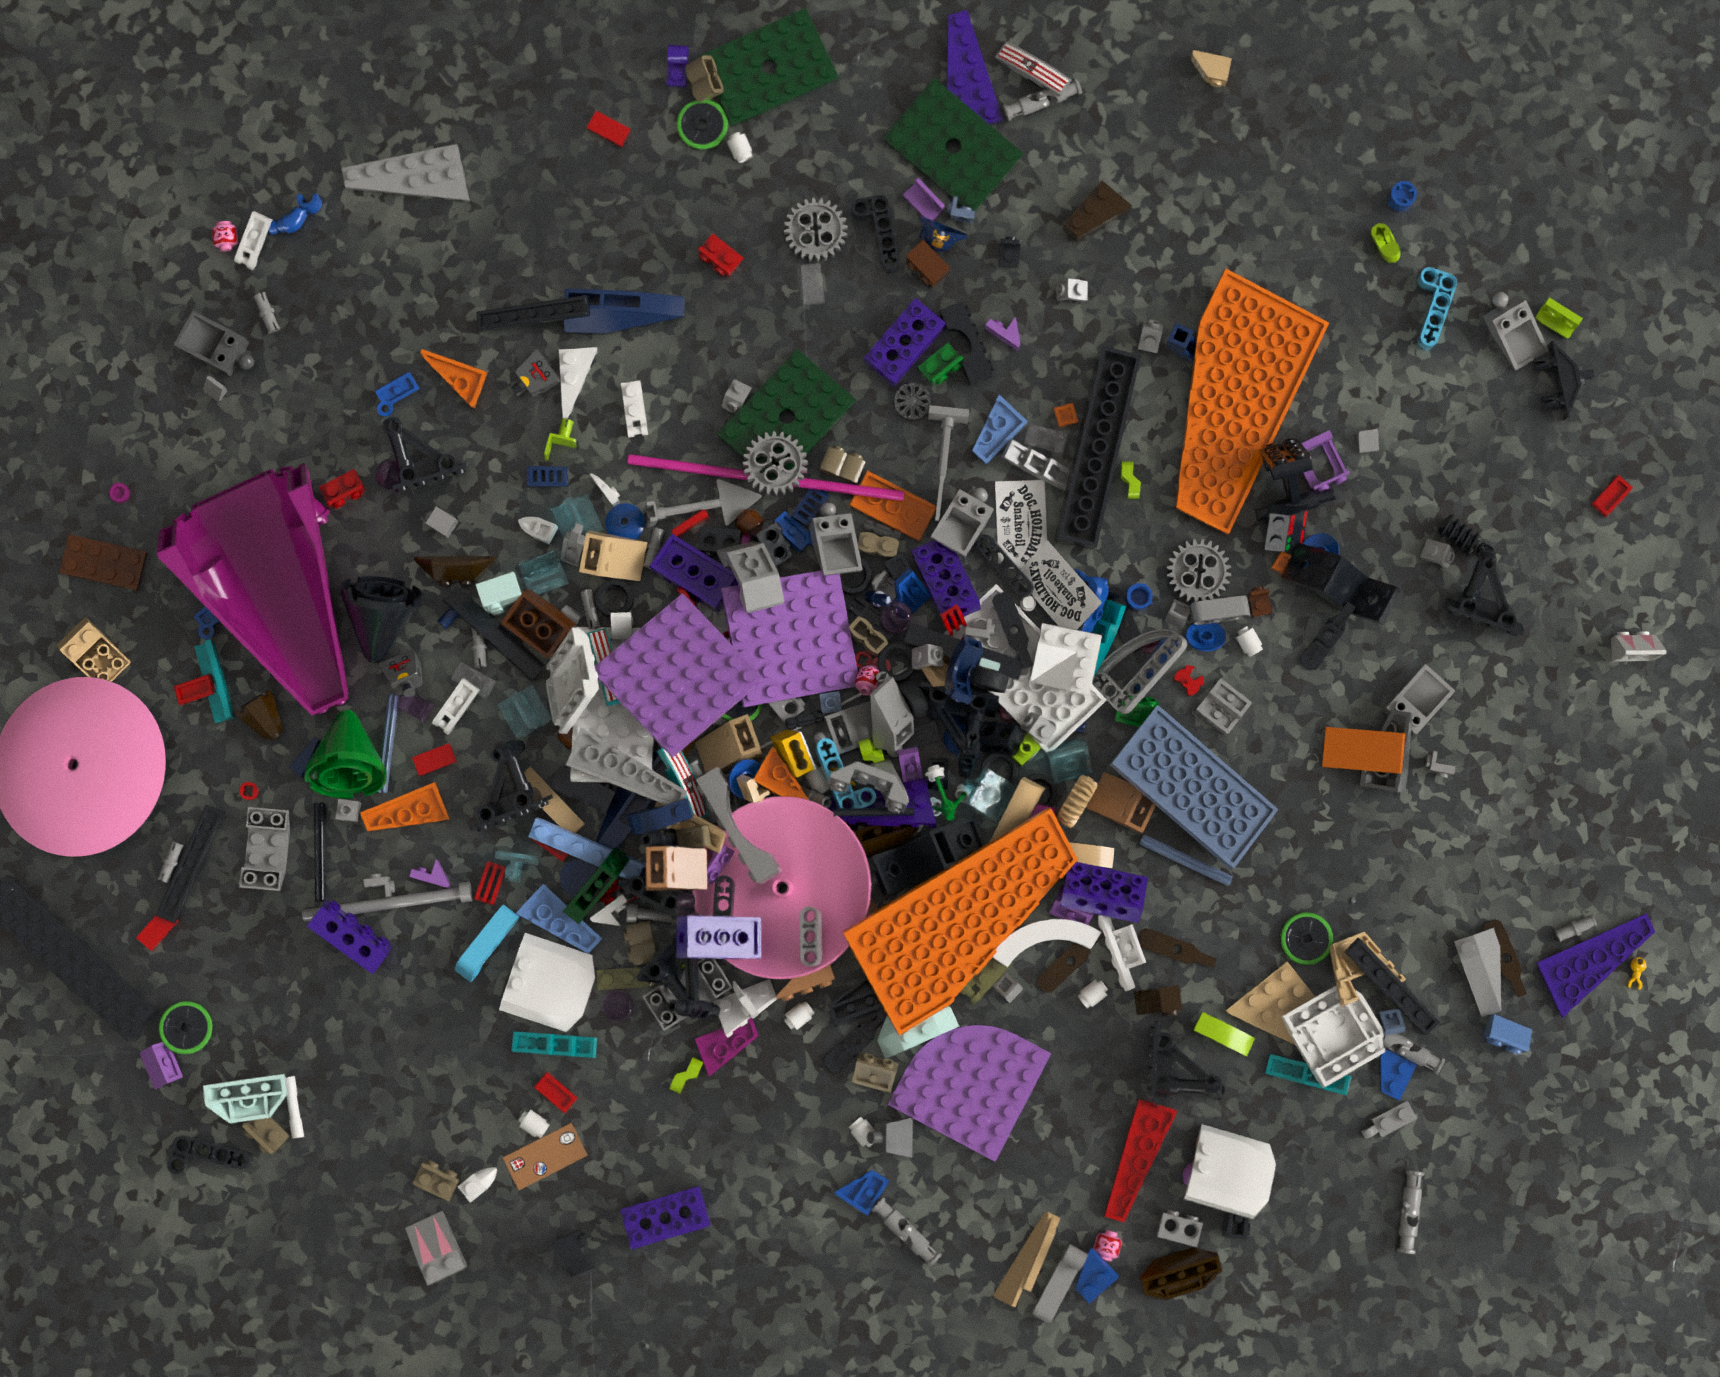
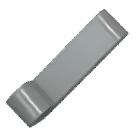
(1059, 1283)

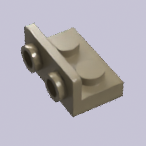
(874, 1072)
(266, 1133)
(436, 1180)

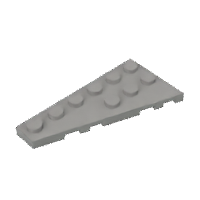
(418, 174)

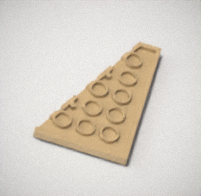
(1271, 1000)

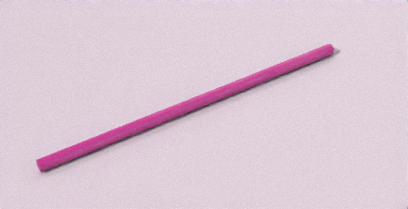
(739, 474)

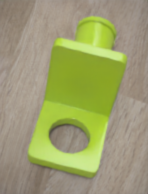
(562, 438)
(1026, 750)

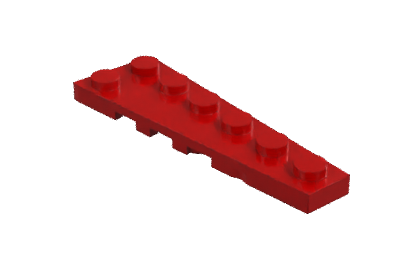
(1141, 1146)

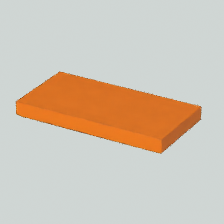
(907, 516)
(1363, 750)

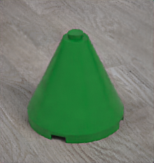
(345, 761)

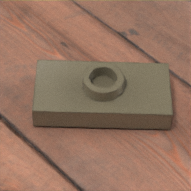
(693, 837)

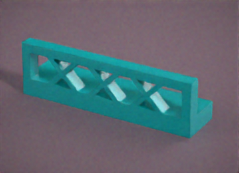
(210, 664)

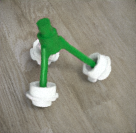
(947, 807)

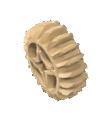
(1076, 801)

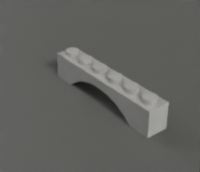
(717, 791)

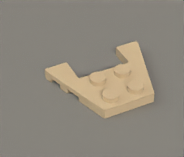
(1347, 970)

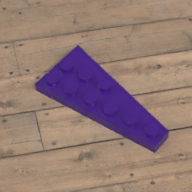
(967, 71)
(918, 799)
(1584, 966)

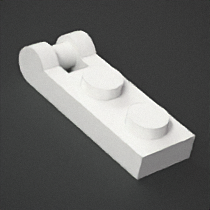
(253, 239)
(634, 408)
(456, 705)

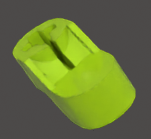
(1389, 251)
(1133, 483)
(870, 753)
(680, 1078)

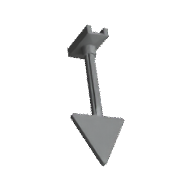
(948, 417)
(731, 501)

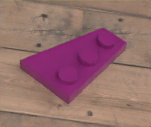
(718, 1049)

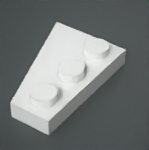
(730, 1014)

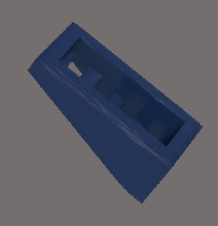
(547, 469)
(802, 520)
(302, 760)

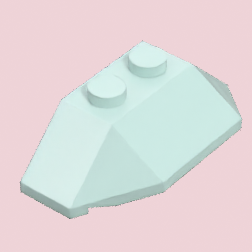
(932, 1027)
(246, 1098)

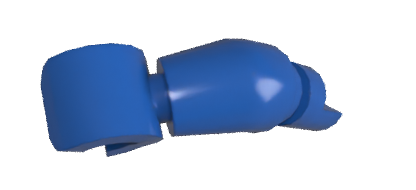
(297, 216)

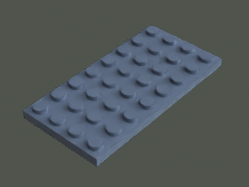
(1194, 787)

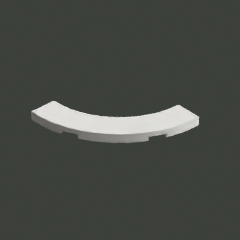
(1043, 931)

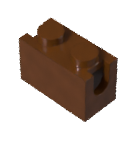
(927, 264)

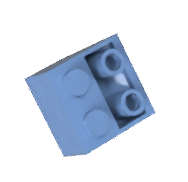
(1507, 1033)

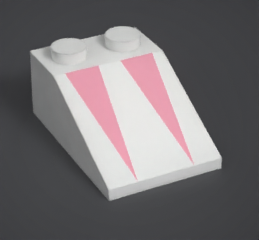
(1636, 647)

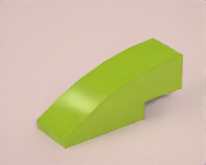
(1223, 1034)

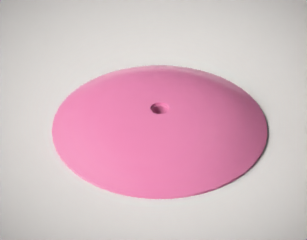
(116, 772)
(821, 869)

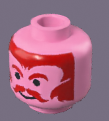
(224, 235)
(866, 679)
(1108, 1245)

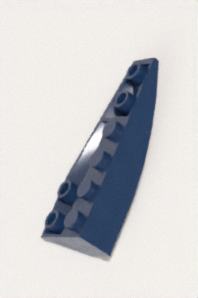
(622, 310)
(616, 825)

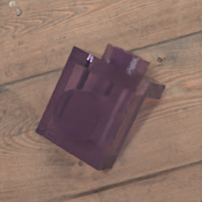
(416, 707)

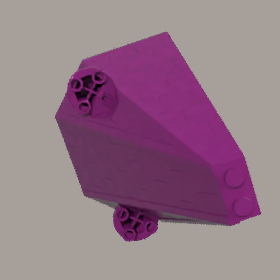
(264, 575)

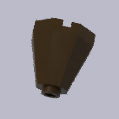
(262, 716)

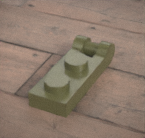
(620, 979)
(984, 980)

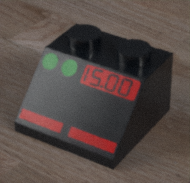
(1284, 527)

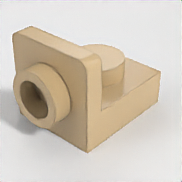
(751, 790)

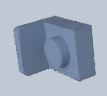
(963, 214)
(830, 701)
(1391, 1021)

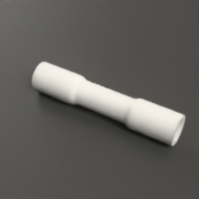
(295, 1120)

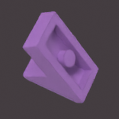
(1009, 336)
(909, 764)
(437, 876)

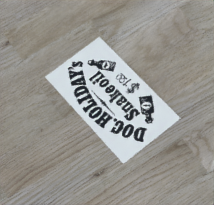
(1020, 519)
(1059, 588)

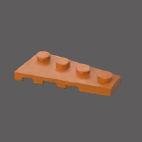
(413, 808)

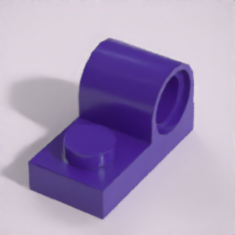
(677, 59)

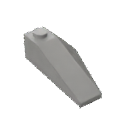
(1483, 970)

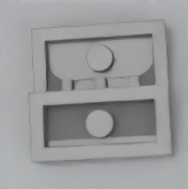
(1223, 707)

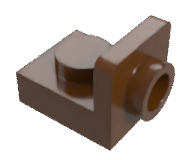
(1259, 602)

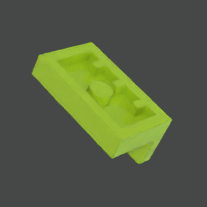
(1558, 318)

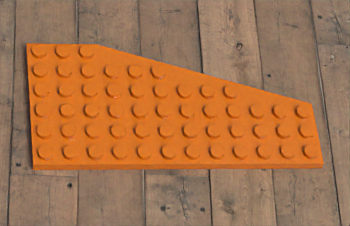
(1242, 383)
(949, 927)

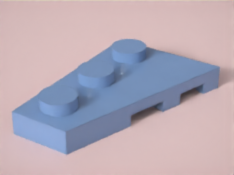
(999, 428)

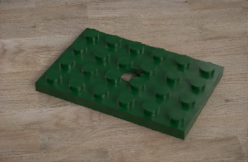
(800, 68)
(983, 154)
(796, 387)

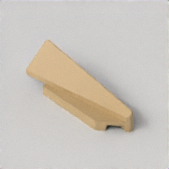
(1028, 1262)

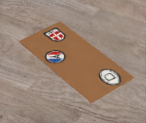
(545, 1156)

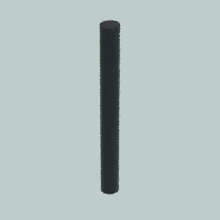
(849, 812)

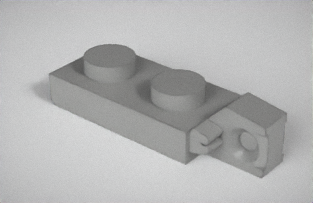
(573, 546)

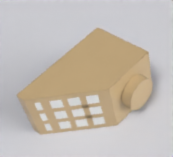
(1212, 67)

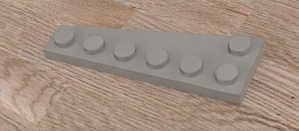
(608, 763)

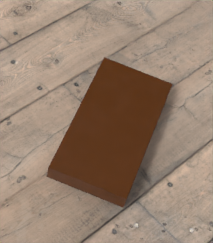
(103, 562)

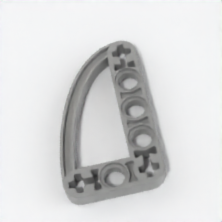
(1140, 678)

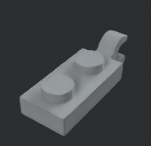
(1390, 1120)

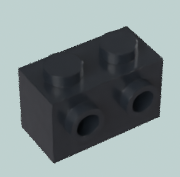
(1235, 1226)

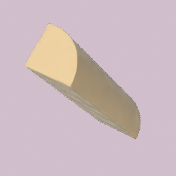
(1020, 807)

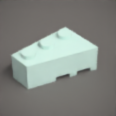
(499, 593)

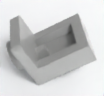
(1072, 290)
(1150, 336)
(736, 396)
(1438, 553)
(884, 583)
(981, 634)
(927, 656)
(1038, 727)
(1441, 770)
(376, 880)

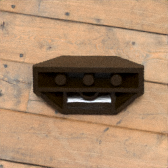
(455, 568)
(880, 839)
(1180, 1273)

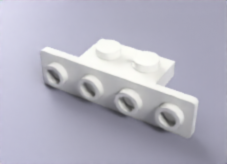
(1124, 949)

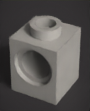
(441, 522)
(348, 810)

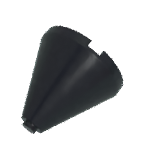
(379, 612)

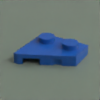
(910, 590)
(1395, 1074)
(863, 1191)
(1095, 1276)

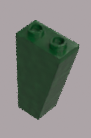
(596, 885)

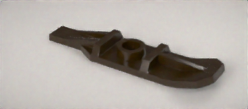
(1164, 945)
(1512, 968)
(1060, 970)

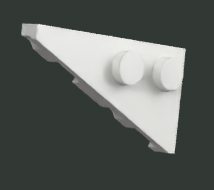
(573, 371)

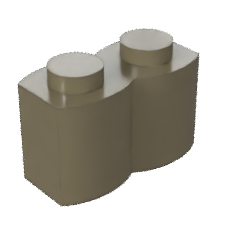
(704, 78)
(842, 465)
(871, 544)
(863, 633)
(641, 942)

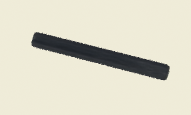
(320, 851)

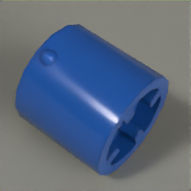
(1402, 196)
(1138, 597)

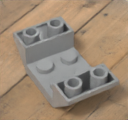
(754, 574)
(866, 774)
(265, 849)
(711, 986)

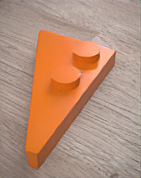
(461, 377)
(777, 778)

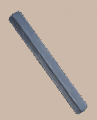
(388, 735)
(1185, 860)

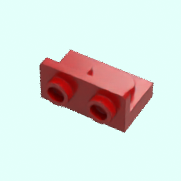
(719, 255)
(342, 489)

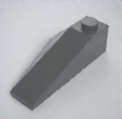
(1399, 723)

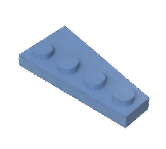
(547, 912)

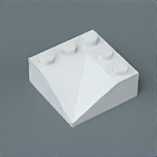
(1065, 658)

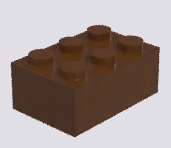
(538, 623)

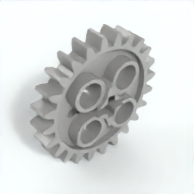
(833, 228)
(785, 478)
(1181, 568)

